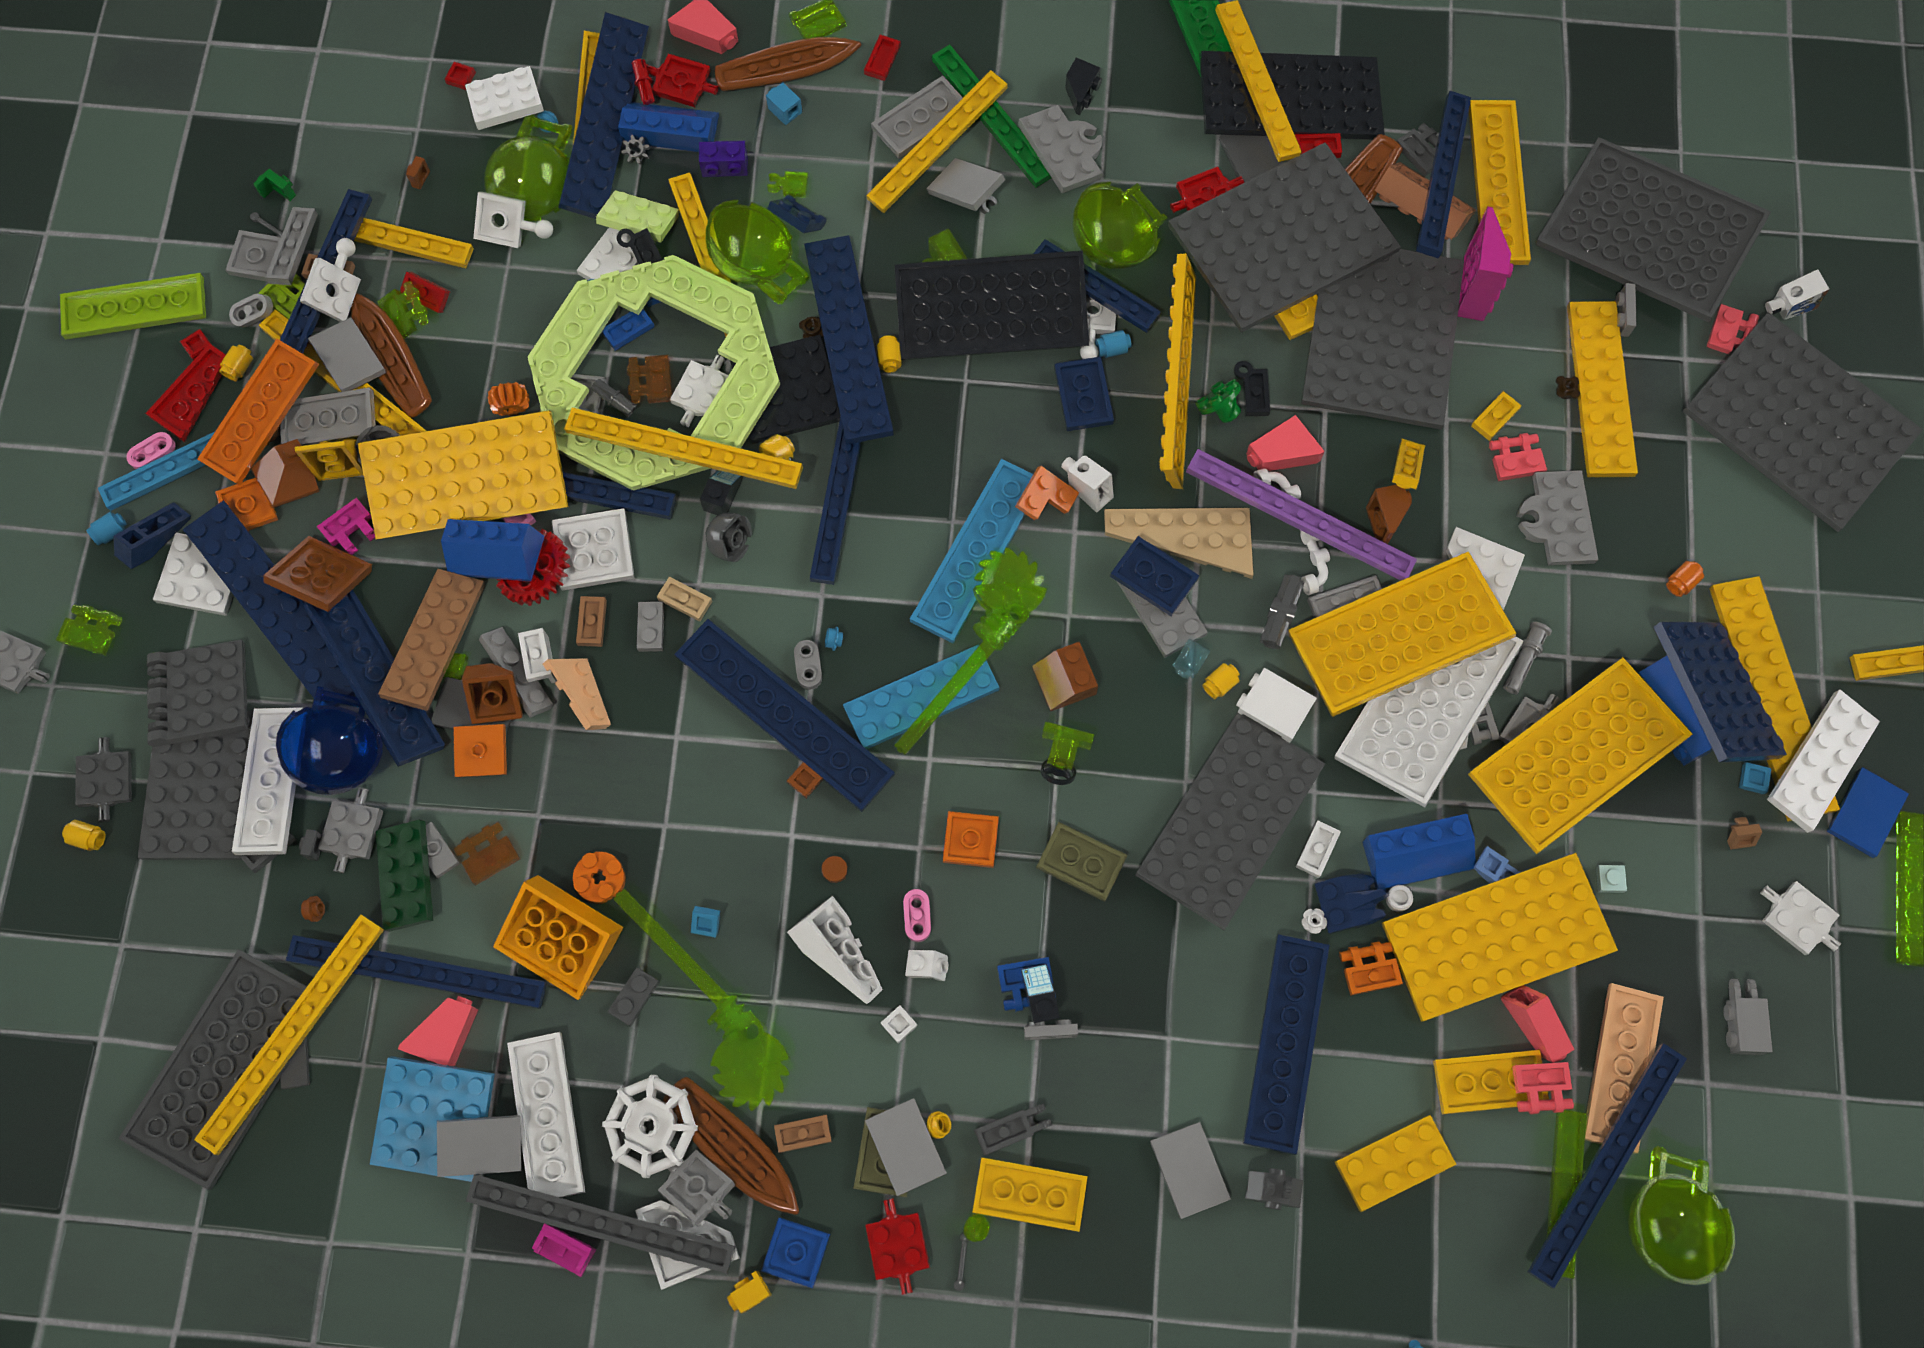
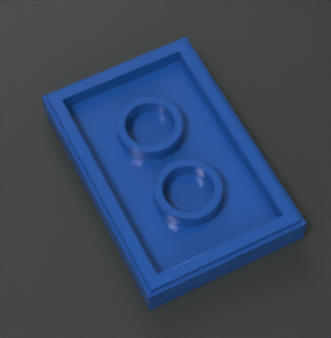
(1867, 812)

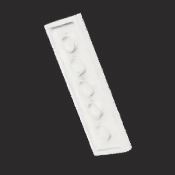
(1823, 761)
(266, 790)
(546, 1115)

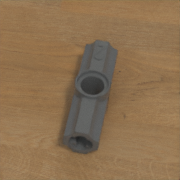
(1282, 611)

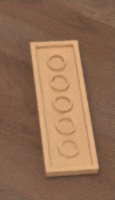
(1622, 1055)

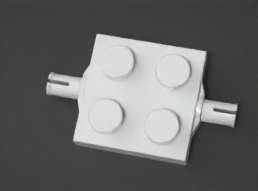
(698, 388)
(1800, 918)

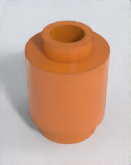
(1685, 578)

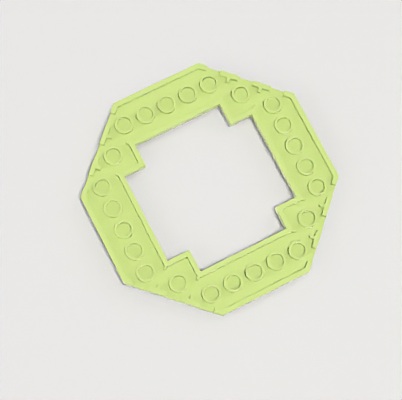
(691, 291)

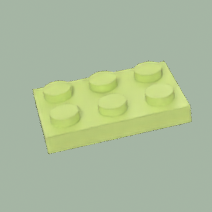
(637, 214)

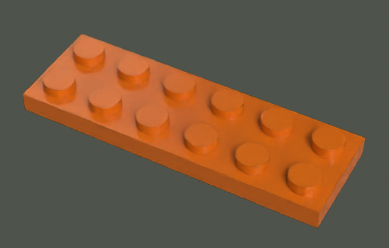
(258, 411)

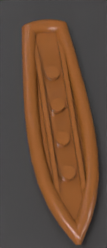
(784, 62)
(1372, 163)
(402, 373)
(737, 1150)

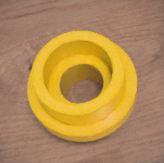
(938, 1124)

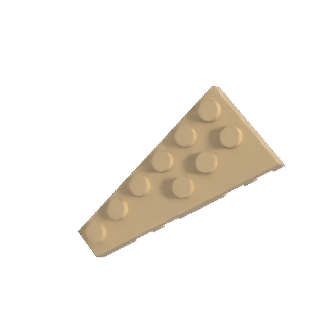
(1195, 534)

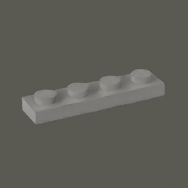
(291, 246)
(505, 654)

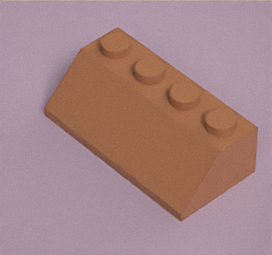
(1410, 191)

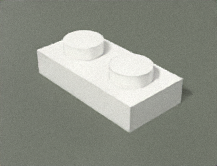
(1318, 849)

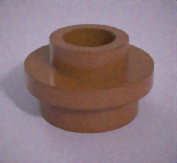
(313, 909)

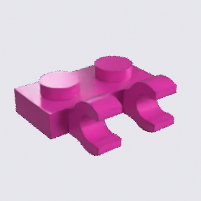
(345, 522)

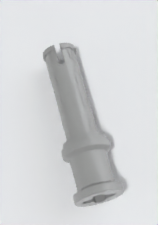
(1530, 649)

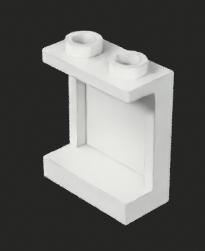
(1276, 704)

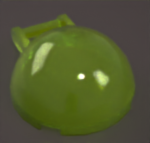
(531, 168)
(1115, 227)
(752, 248)
(1680, 1223)

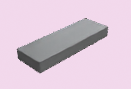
(1338, 597)

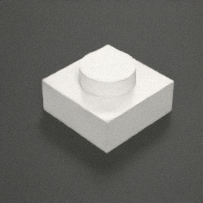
(899, 1024)

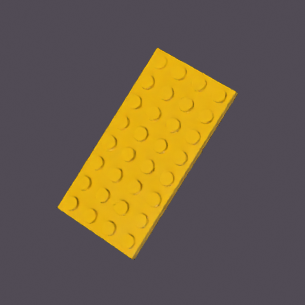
(463, 474)
(1401, 633)
(1579, 755)
(1499, 937)

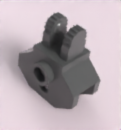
(1274, 1189)

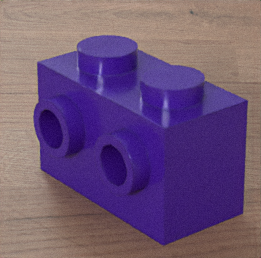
(723, 158)

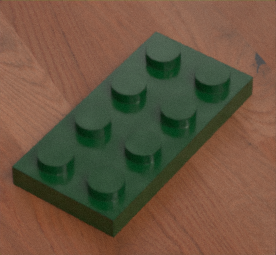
(404, 875)

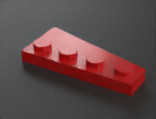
(186, 397)

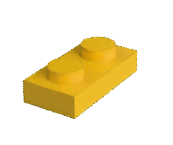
(1496, 416)

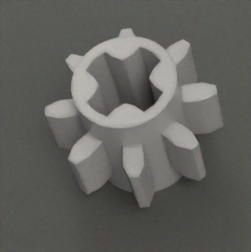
(636, 156)

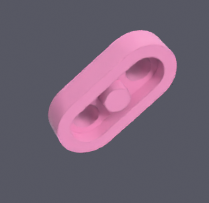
(150, 449)
(917, 916)

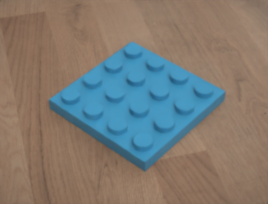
(412, 1102)

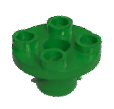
(1221, 401)

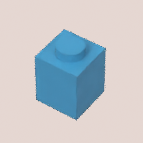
(784, 103)

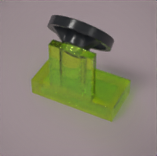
(1063, 751)

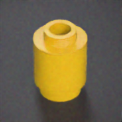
(889, 354)
(236, 362)
(1221, 680)
(83, 835)

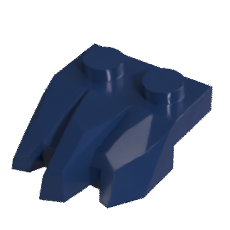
(1350, 902)

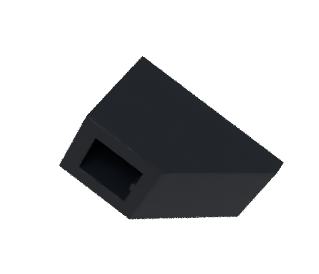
(1081, 82)

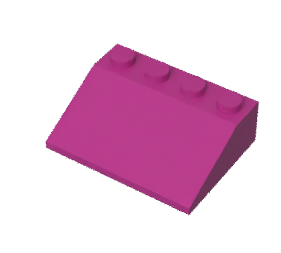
(1484, 269)

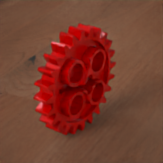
(550, 564)

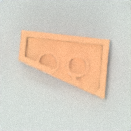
(579, 684)

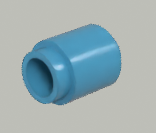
(1113, 344)
(106, 527)

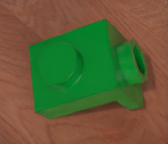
(271, 181)

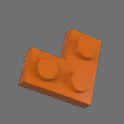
(1045, 488)

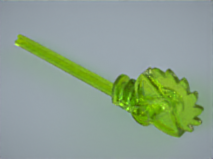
(1006, 587)
(746, 1065)

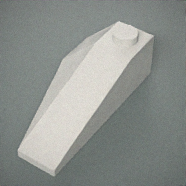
(830, 943)

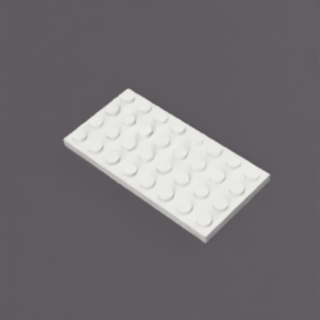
(1419, 728)

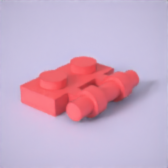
(1726, 326)
(1517, 464)
(1543, 1078)

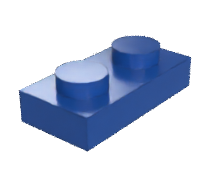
(627, 329)

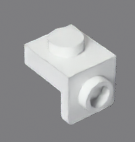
(926, 964)

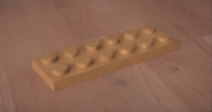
(432, 640)

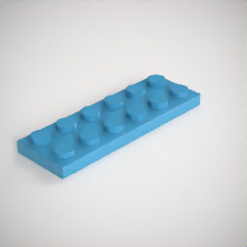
(897, 705)

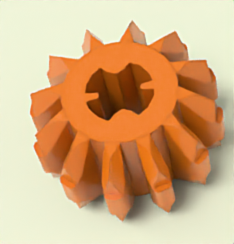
(508, 399)

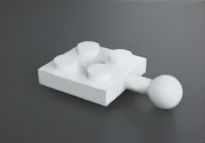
(513, 212)
(344, 283)
(1098, 323)

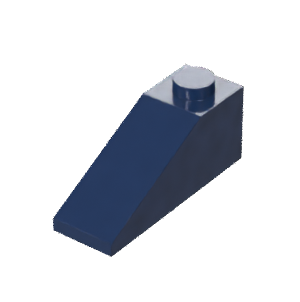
(149, 535)

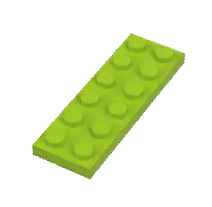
(132, 306)

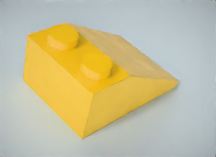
(331, 459)

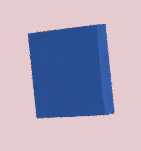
(795, 1252)

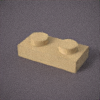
(684, 599)

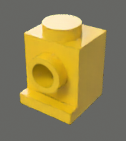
(749, 1293)

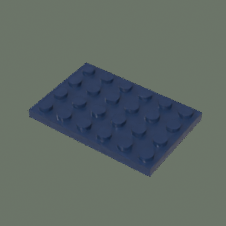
(1720, 691)

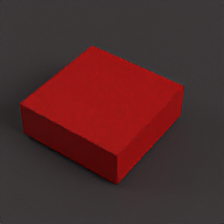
(459, 75)
(195, 343)

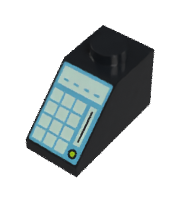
(720, 492)
(1040, 993)

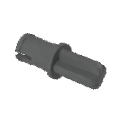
(613, 397)

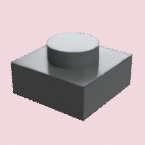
(309, 845)

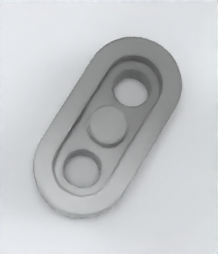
(256, 308)
(808, 663)

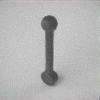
(255, 217)
(959, 1284)

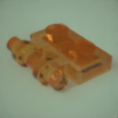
(657, 379)
(489, 860)

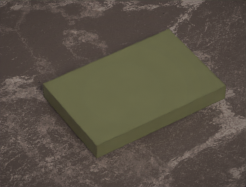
(1081, 861)
(870, 1170)

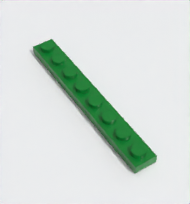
(994, 118)

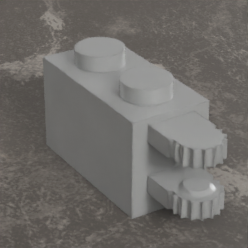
(1747, 1020)

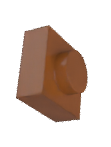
(417, 172)
(804, 780)

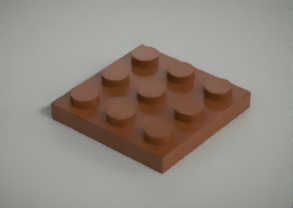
(317, 573)

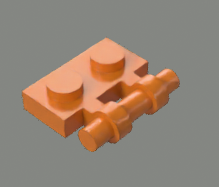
(1370, 976)

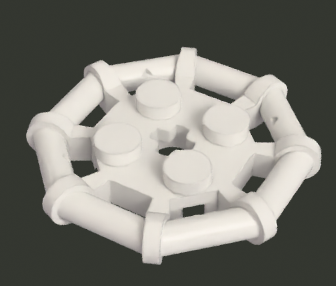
(664, 1126)

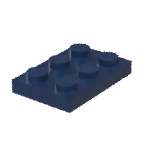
(1083, 394)
(1154, 576)

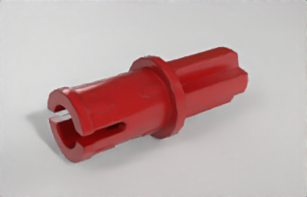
(643, 81)

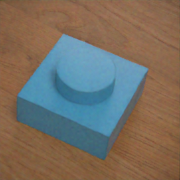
(1755, 778)
(705, 921)

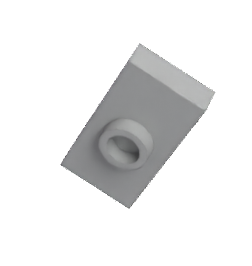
(439, 854)

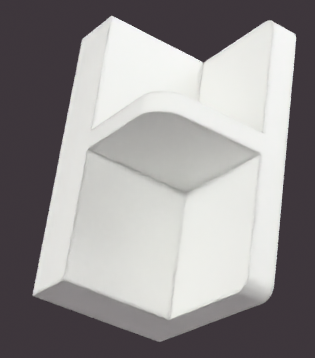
(535, 651)

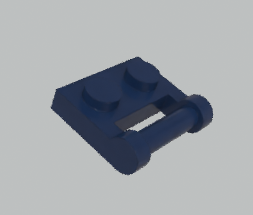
(796, 214)

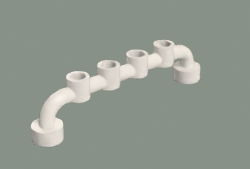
(1318, 556)

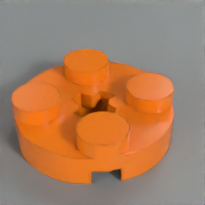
(585, 883)

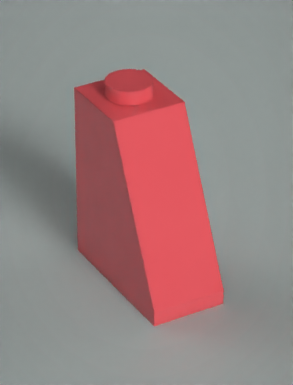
(703, 26)
(1285, 447)
(1538, 1022)
(442, 1032)

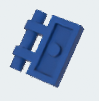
(1011, 980)

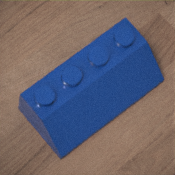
(668, 126)
(491, 549)
(1666, 685)
(1421, 852)

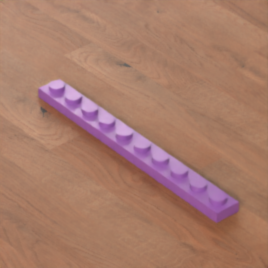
(1301, 515)

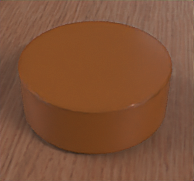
(834, 869)

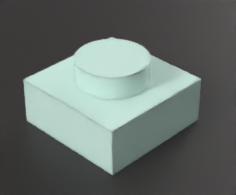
(1611, 878)

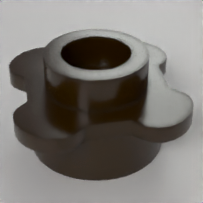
(808, 323)
(1565, 393)

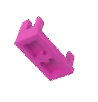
(563, 1249)

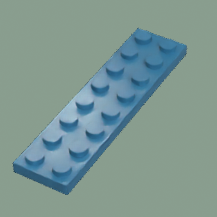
(987, 529)

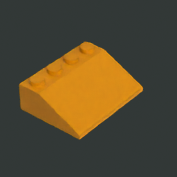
(557, 936)

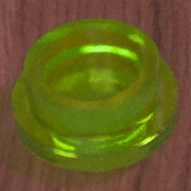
(976, 1228)

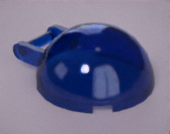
(329, 746)

